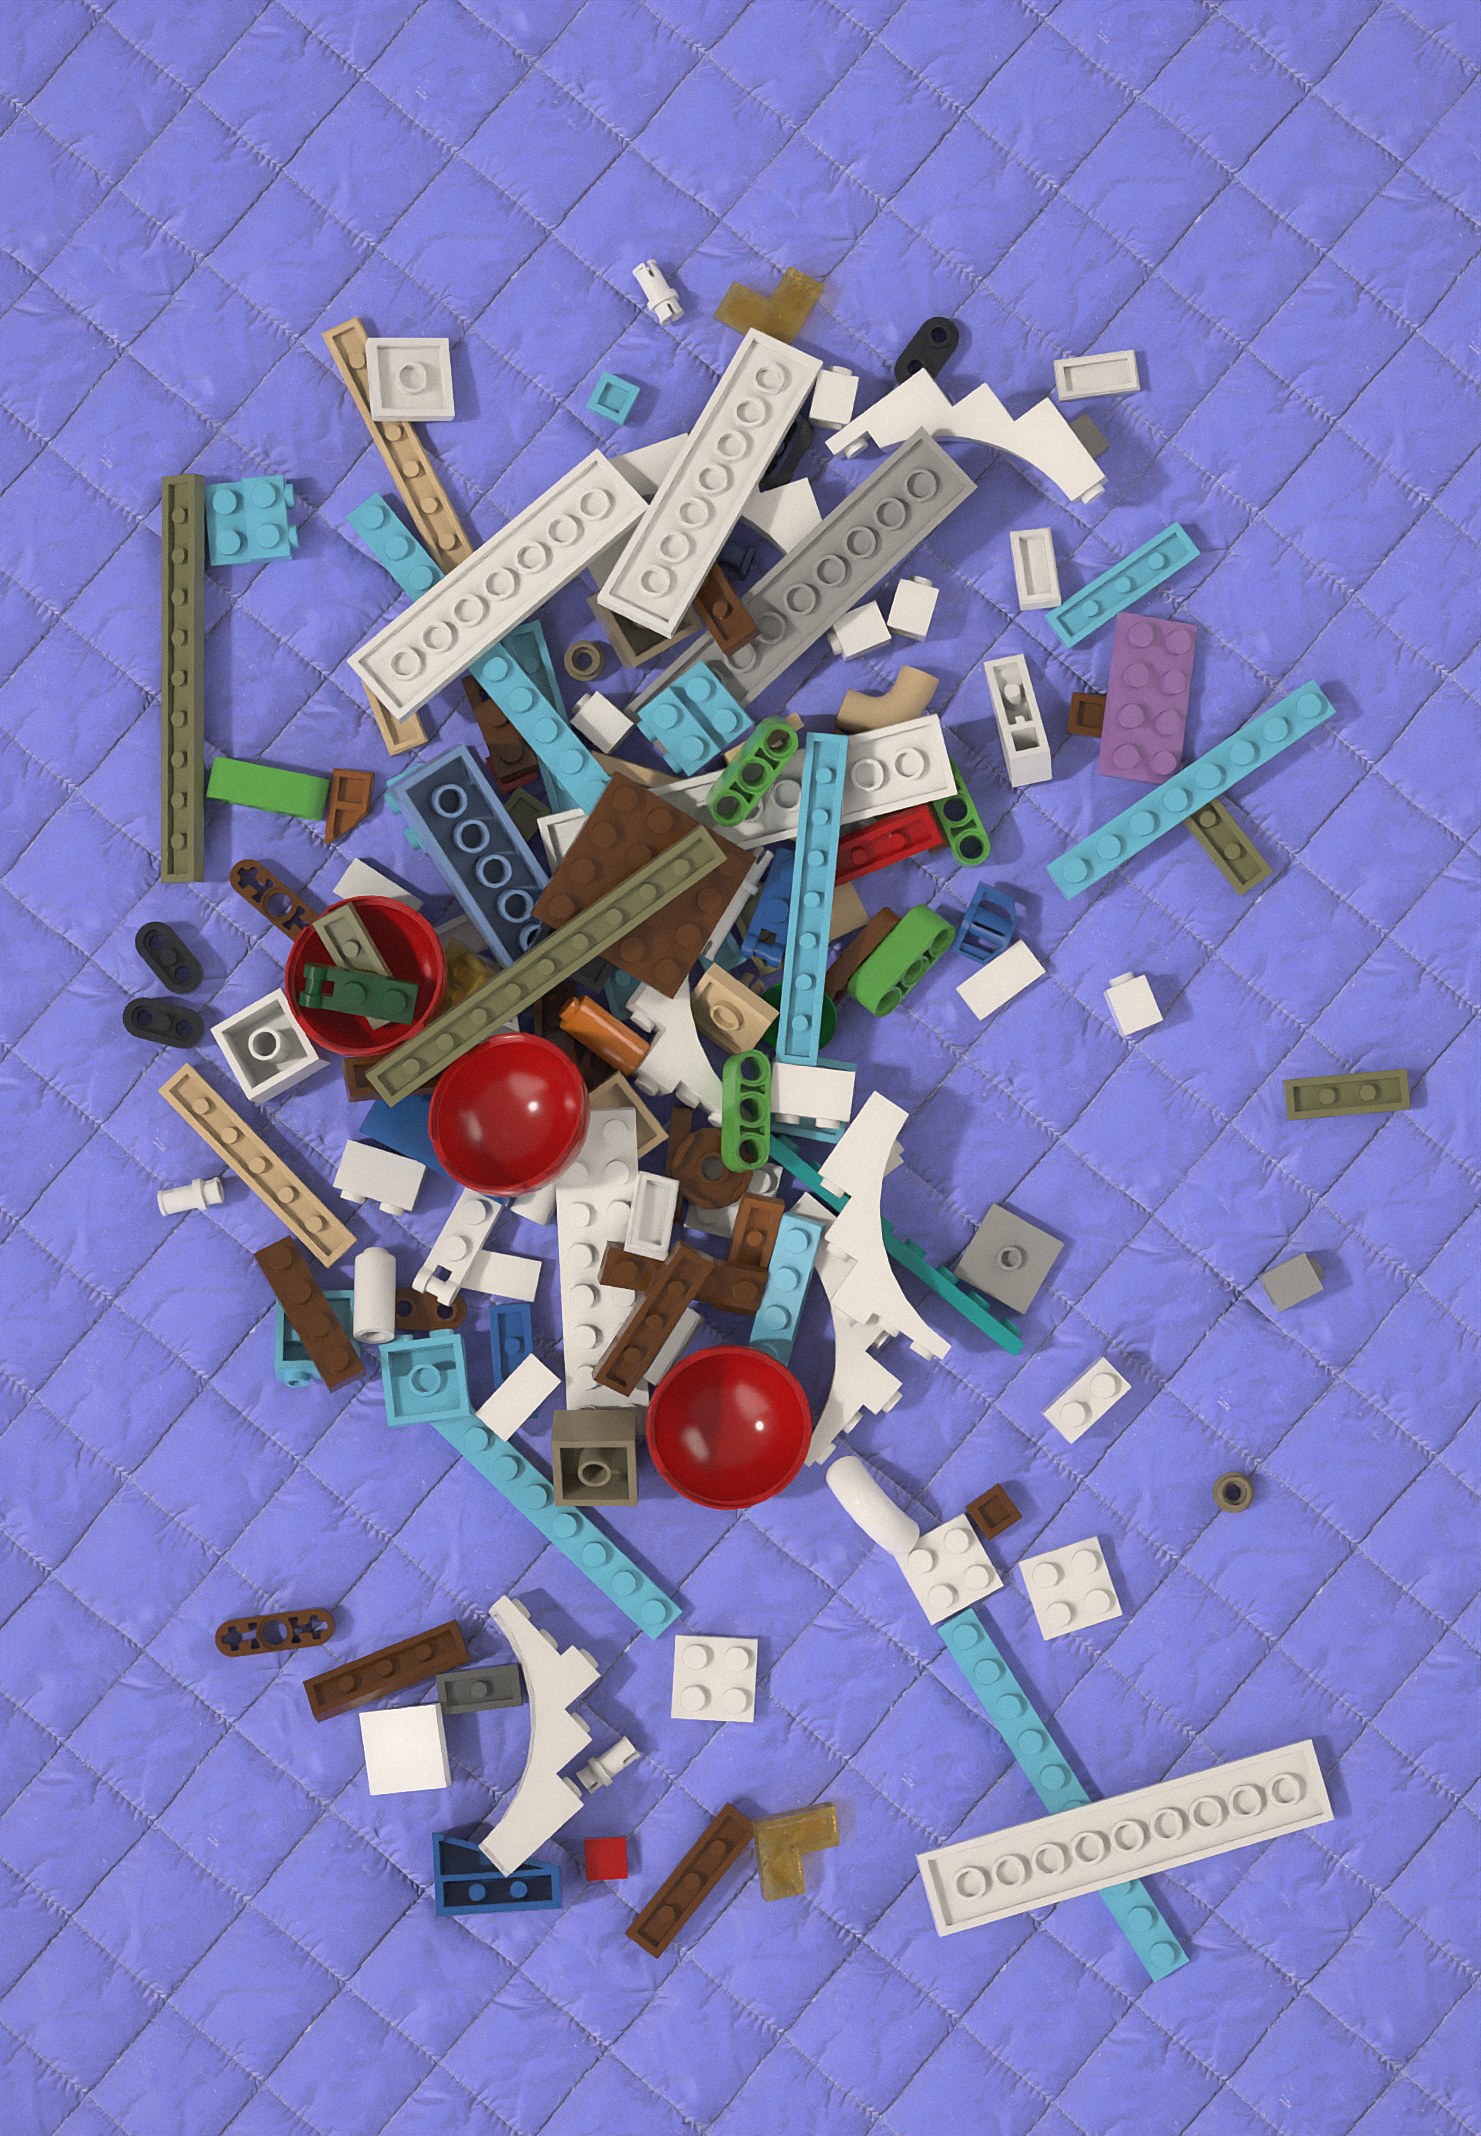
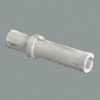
(739, 900)

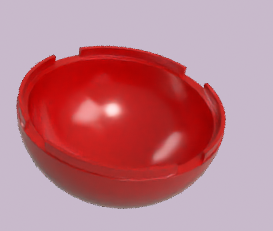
(410, 952)
(509, 1115)
(729, 1427)

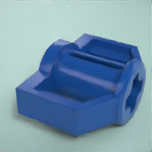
(986, 924)

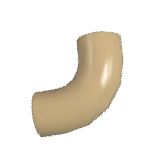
(904, 702)

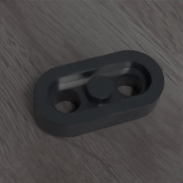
(927, 352)
(788, 454)
(170, 958)
(164, 1023)

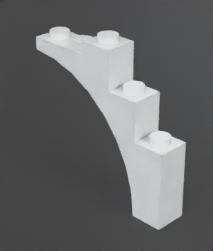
(675, 1052)
(870, 1286)
(856, 1375)
(556, 1737)

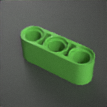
(267, 789)
(750, 791)
(966, 828)
(901, 960)
(758, 1095)

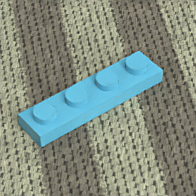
(1122, 585)
(786, 1286)

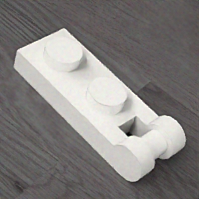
(458, 1245)

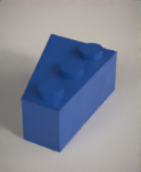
(474, 1886)

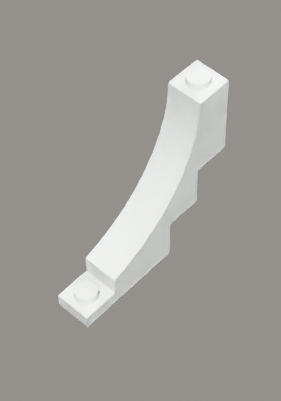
(979, 418)
(779, 515)

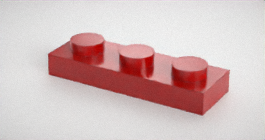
(886, 843)

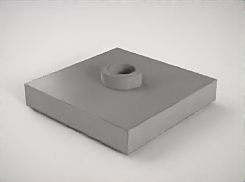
(1008, 1258)
(675, 1345)

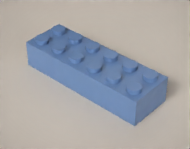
(475, 849)

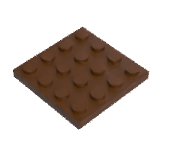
(614, 842)

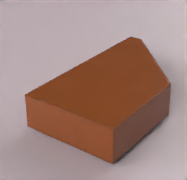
(348, 801)

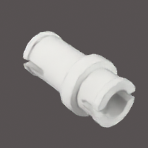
(660, 296)
(196, 1195)
(607, 1765)

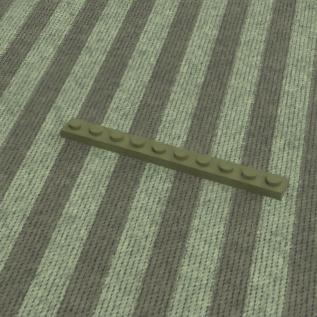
(182, 679)
(545, 965)

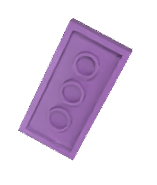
(1147, 699)

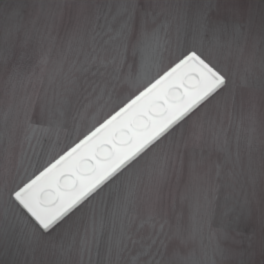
(883, 774)
(1124, 1837)

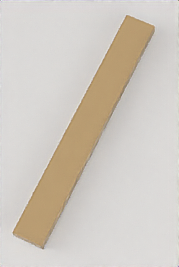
(402, 454)

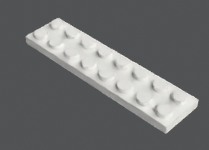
(710, 483)
(498, 586)
(594, 1208)

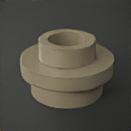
(580, 648)
(1246, 1492)

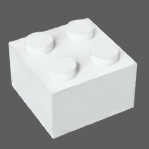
(268, 1048)

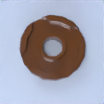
(693, 1185)

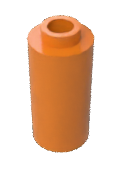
(603, 1034)

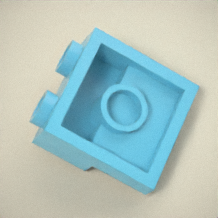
(250, 521)
(693, 719)
(291, 1358)
(425, 1379)

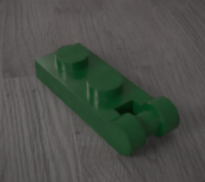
(360, 993)

